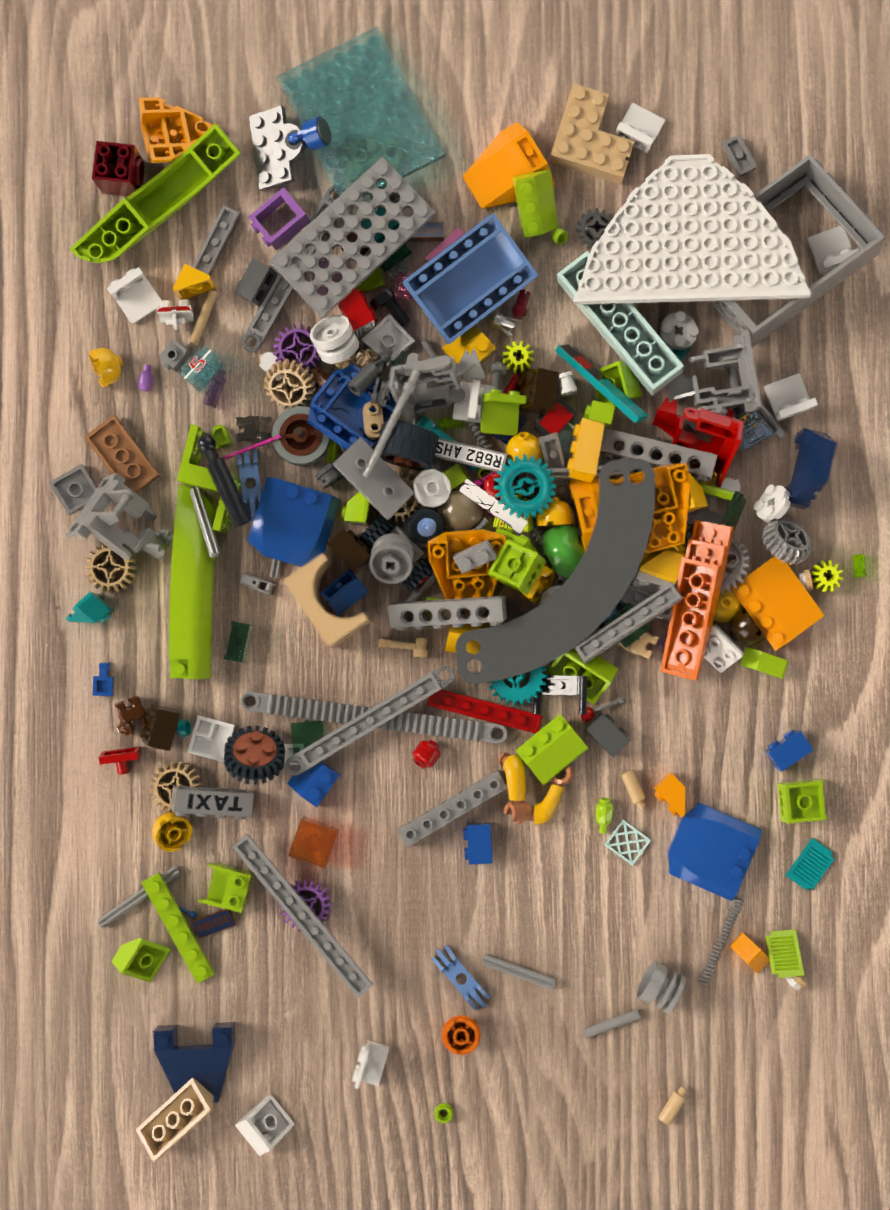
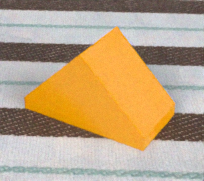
(750, 952)

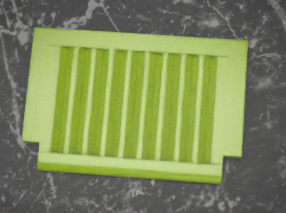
(784, 954)

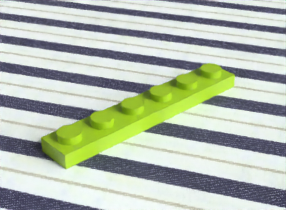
(178, 927)

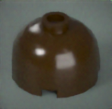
(745, 629)

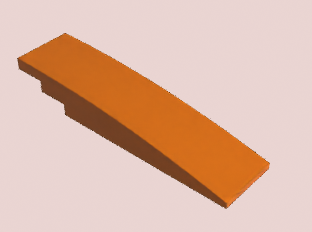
(700, 587)

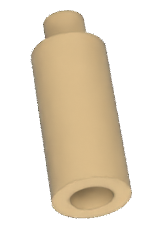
(633, 788)
(673, 1106)

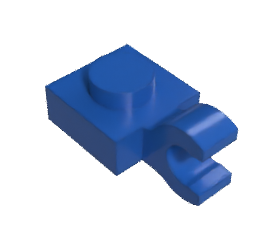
(103, 684)

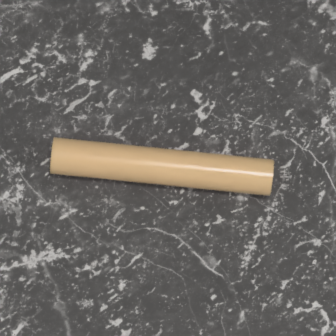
(203, 317)

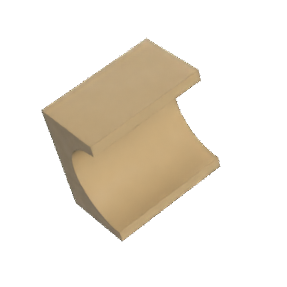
(306, 589)

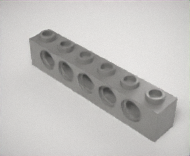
(687, 455)
(495, 605)
(451, 808)

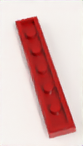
(485, 710)

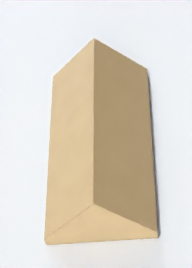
(175, 1118)

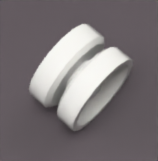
(334, 339)

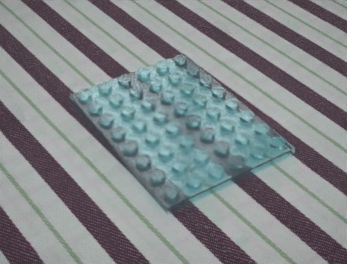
(366, 109)

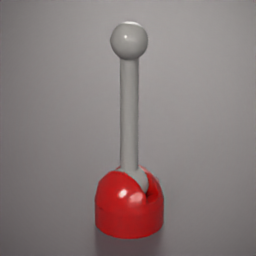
(591, 712)

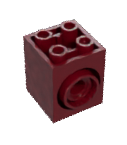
(117, 168)

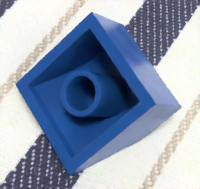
(314, 782)

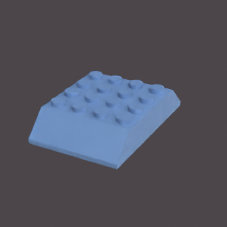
(470, 278)

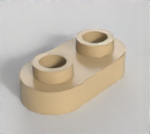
(372, 419)

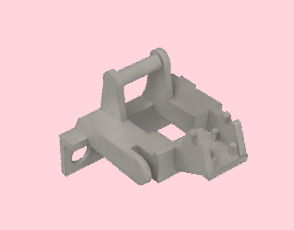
(730, 357)
(434, 369)
(101, 524)

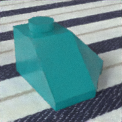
(91, 609)

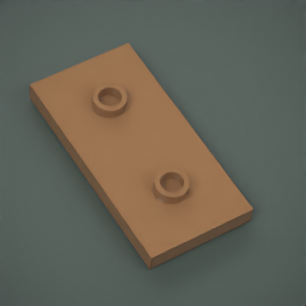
(122, 454)

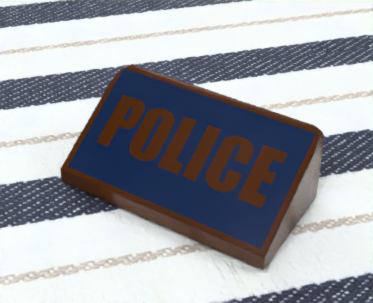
(429, 233)
(213, 922)

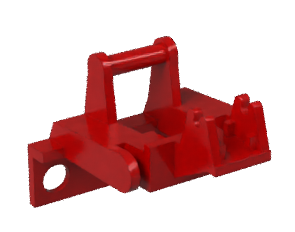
(725, 432)

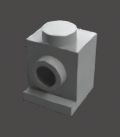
(181, 355)

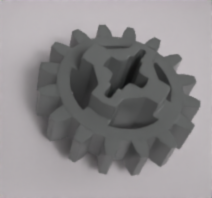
(589, 230)

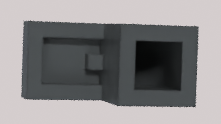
(704, 515)

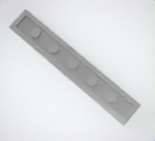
(628, 623)

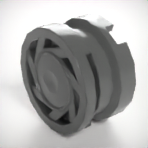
(382, 395)
(328, 475)

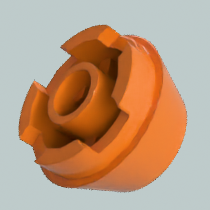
(461, 1035)

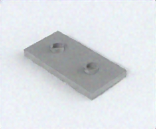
(383, 489)

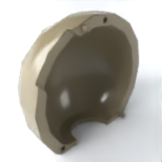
(460, 512)

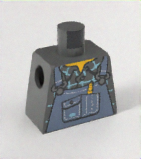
(754, 428)

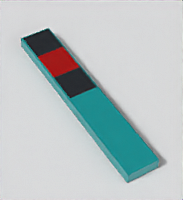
(601, 383)

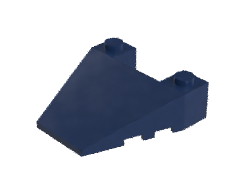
(811, 466)
(202, 1062)

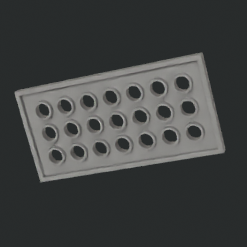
(338, 237)

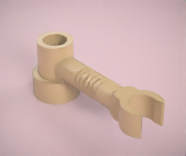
(419, 647)

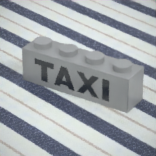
(211, 801)

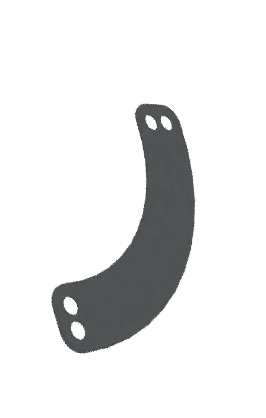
(585, 597)

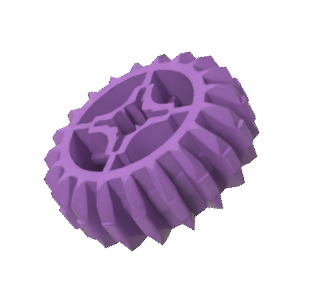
(305, 348)
(318, 894)

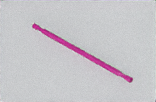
(249, 448)

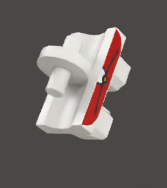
(175, 315)

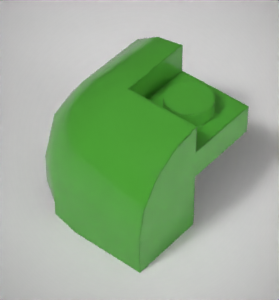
(563, 549)

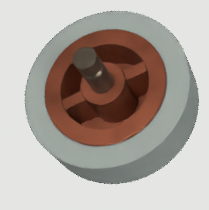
(300, 441)

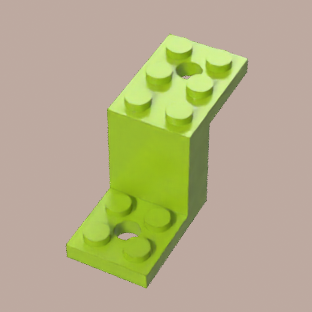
(198, 476)

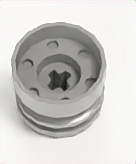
(664, 988)

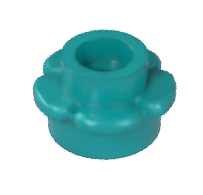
(183, 728)

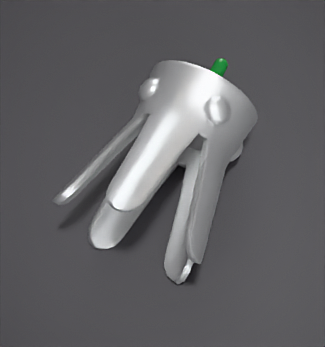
(500, 320)

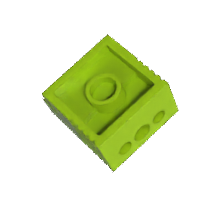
(517, 566)
(801, 801)
(228, 887)

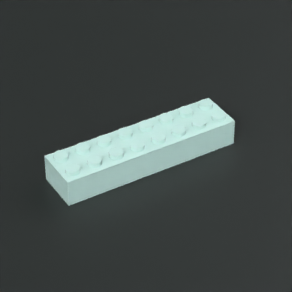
(626, 333)

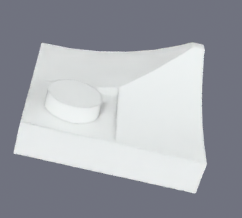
(210, 738)

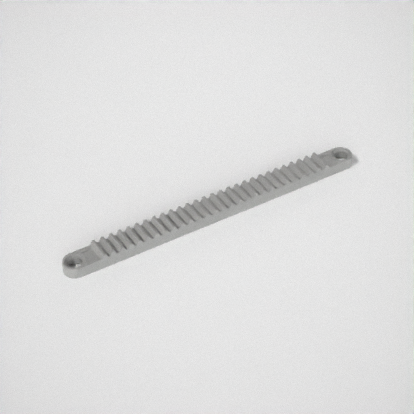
(345, 712)

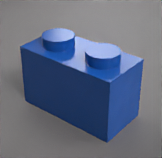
(344, 592)
(788, 750)
(479, 843)

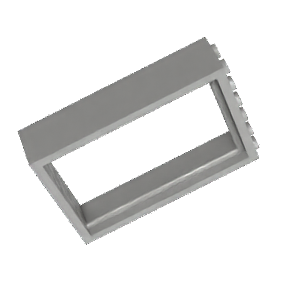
(843, 210)

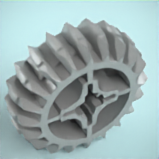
(787, 541)

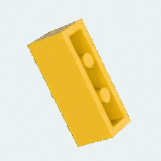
(585, 450)

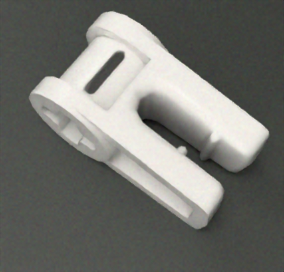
(567, 384)

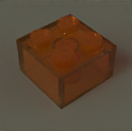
(313, 842)

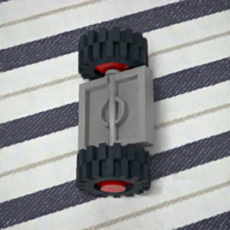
(419, 572)

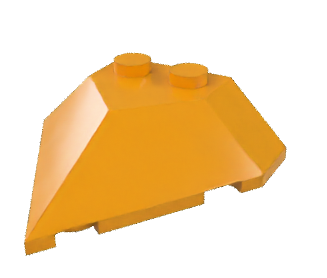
(168, 129)

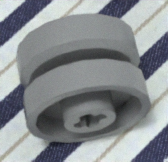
(391, 558)

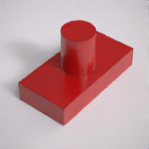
(120, 757)

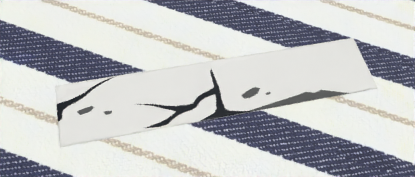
(491, 505)

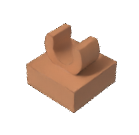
(320, 375)

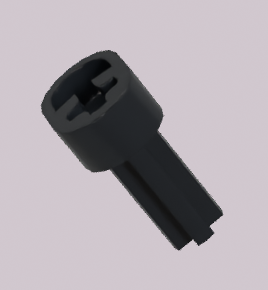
(388, 298)

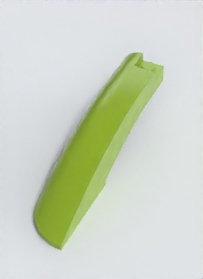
(158, 198)
(190, 593)

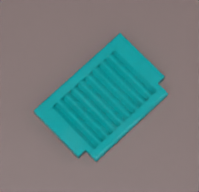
(810, 865)

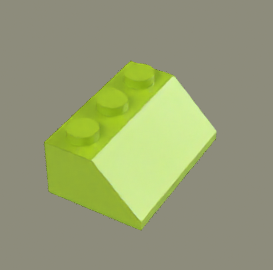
(535, 203)
(598, 672)
(552, 749)

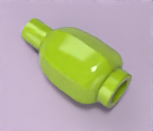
(604, 814)

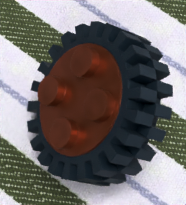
(254, 755)

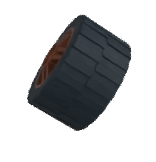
(410, 446)

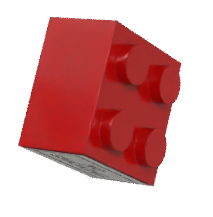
(359, 315)

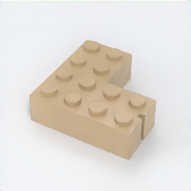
(582, 144)

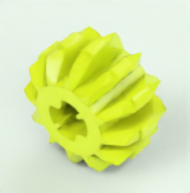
(510, 357)
(831, 571)

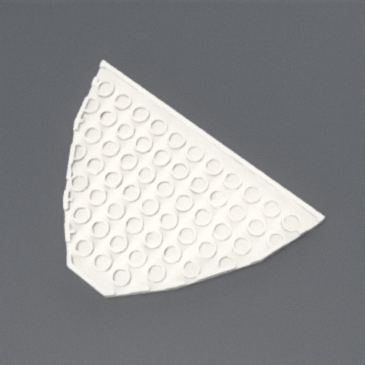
(691, 239)

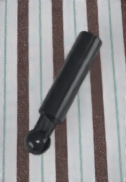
(224, 482)

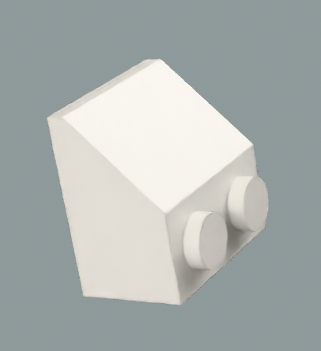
(265, 1125)

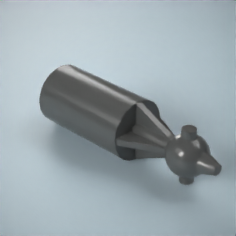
(369, 374)

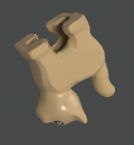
(639, 647)

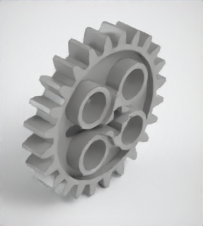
(738, 552)

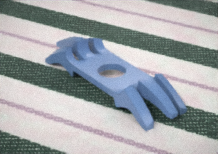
(250, 471)
(452, 970)

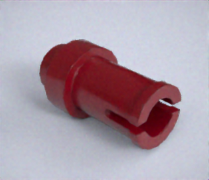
(520, 310)

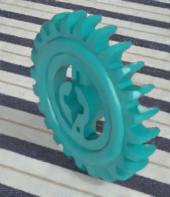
(507, 492)
(517, 693)

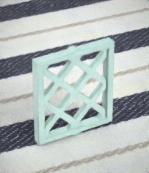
(619, 853)

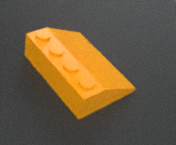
(777, 602)

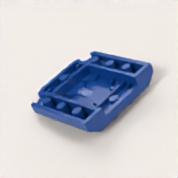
(339, 411)
(292, 522)
(712, 850)

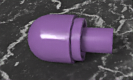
(145, 379)

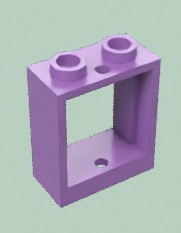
(289, 229)

